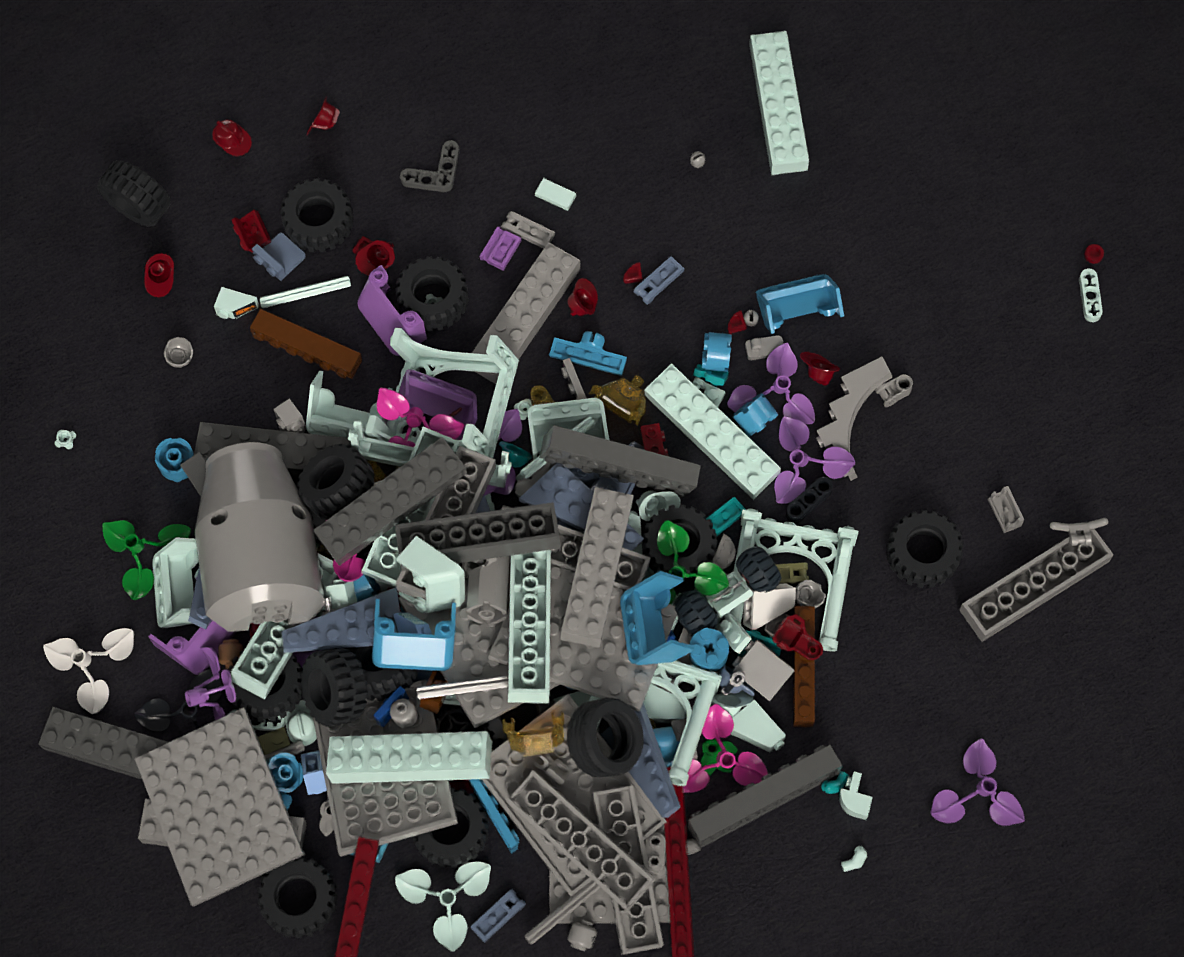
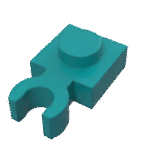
(714, 377)

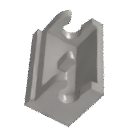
(1006, 510)

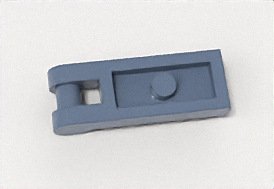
(659, 279)
(497, 916)

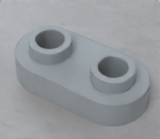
(655, 852)

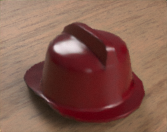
(326, 118)
(232, 137)
(374, 255)
(159, 274)
(583, 298)
(819, 368)

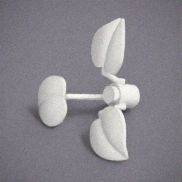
(65, 652)

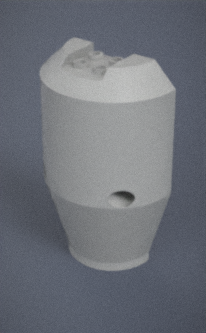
(255, 541)

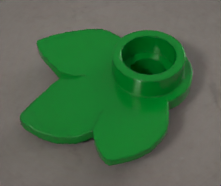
(710, 757)

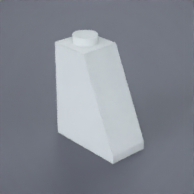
(767, 606)

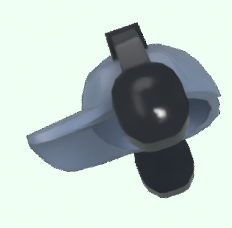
(733, 682)

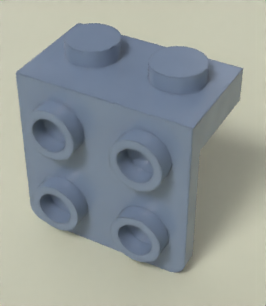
(279, 256)

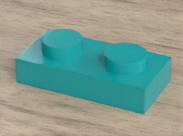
(726, 515)

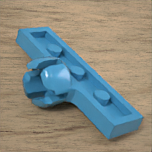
(589, 353)

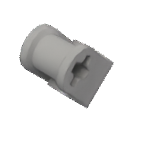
(892, 392)

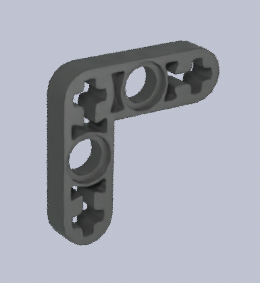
(437, 177)

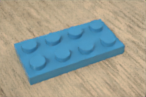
(498, 819)

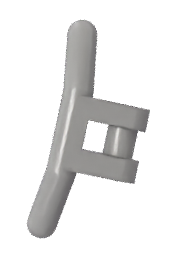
(1075, 527)

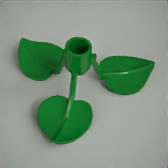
(122, 535)
(710, 576)

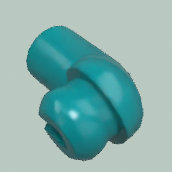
(836, 785)

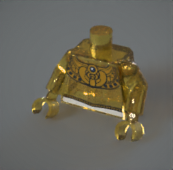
(623, 398)
(536, 740)

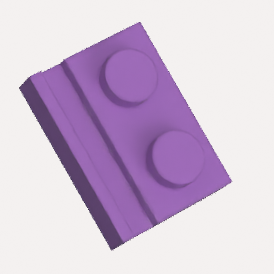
(500, 248)

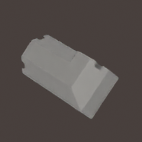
(488, 589)

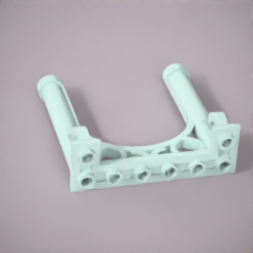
(844, 540)
(705, 687)

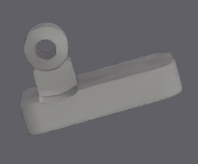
(762, 347)

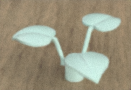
(452, 929)

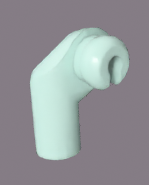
(857, 860)

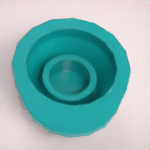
(516, 454)

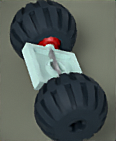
(756, 571)

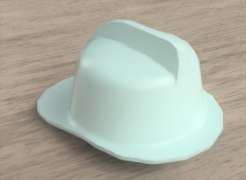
(653, 501)
(732, 702)
(300, 725)

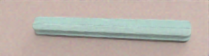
(305, 291)
(537, 463)

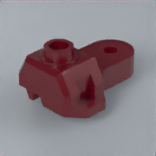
(793, 636)

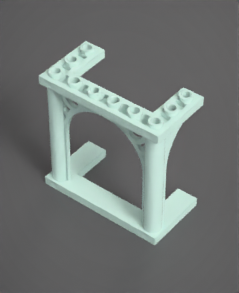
(416, 356)

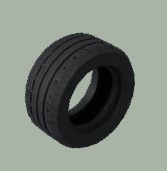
(583, 741)

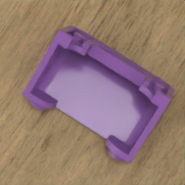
(383, 315)

